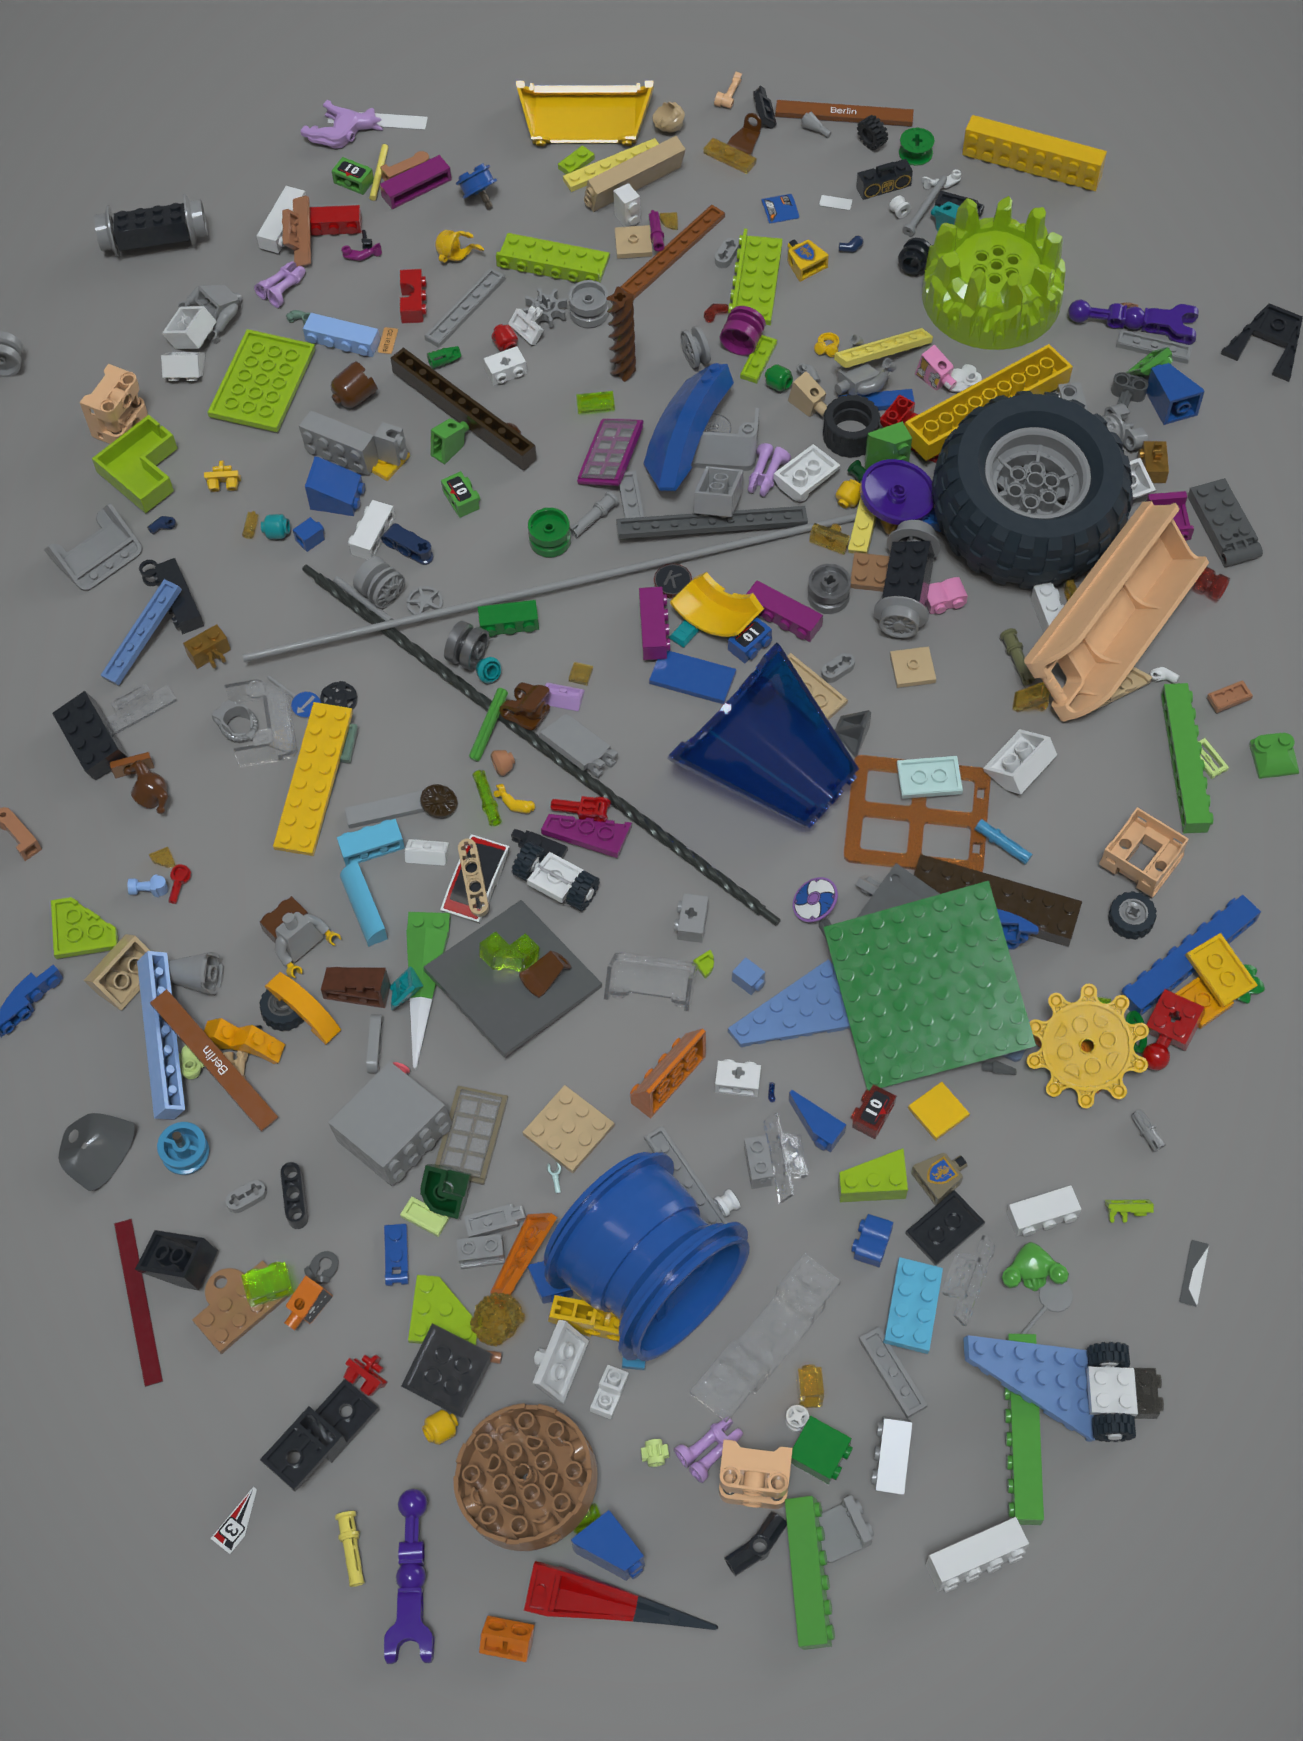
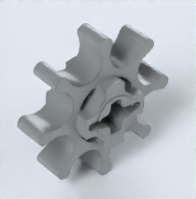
(549, 305)

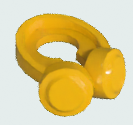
(821, 348)

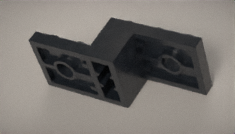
(319, 1435)

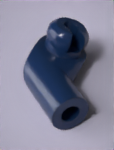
(852, 246)
(162, 522)

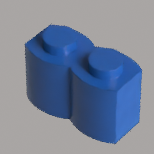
(873, 1240)

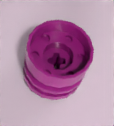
(742, 330)

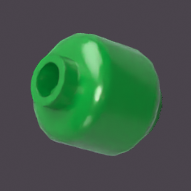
(778, 377)

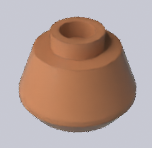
(502, 761)

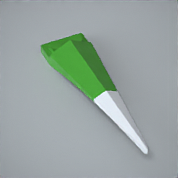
(426, 940)

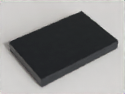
(945, 1227)

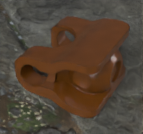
(529, 707)

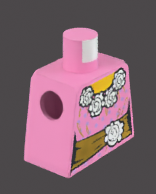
(935, 369)

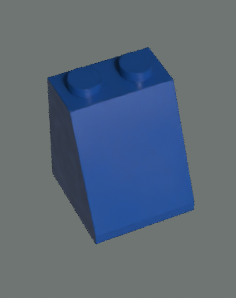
(1173, 394)
(333, 488)
(609, 1547)

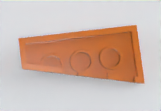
(524, 1248)

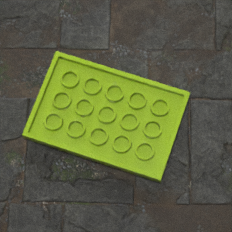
(261, 380)

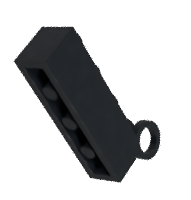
(184, 608)

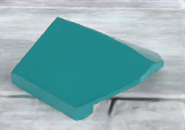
(404, 987)

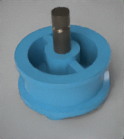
(183, 1148)

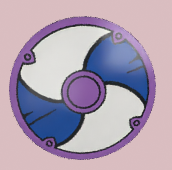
(815, 899)

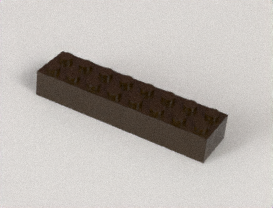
(1050, 912)

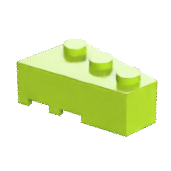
(875, 1180)

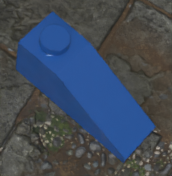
(820, 1125)

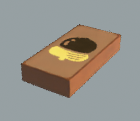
(119, 765)

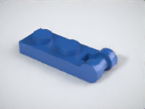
(396, 1254)

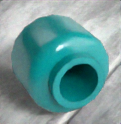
(275, 526)

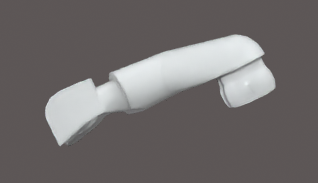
(951, 180)

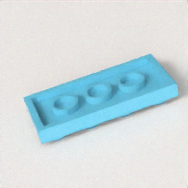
(913, 1305)

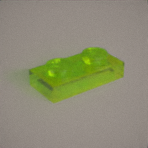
(595, 402)

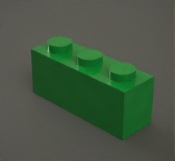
(509, 617)

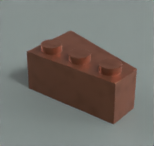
(356, 985)

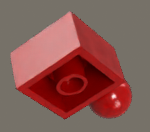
(1168, 1032)

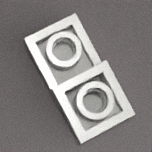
(609, 1392)

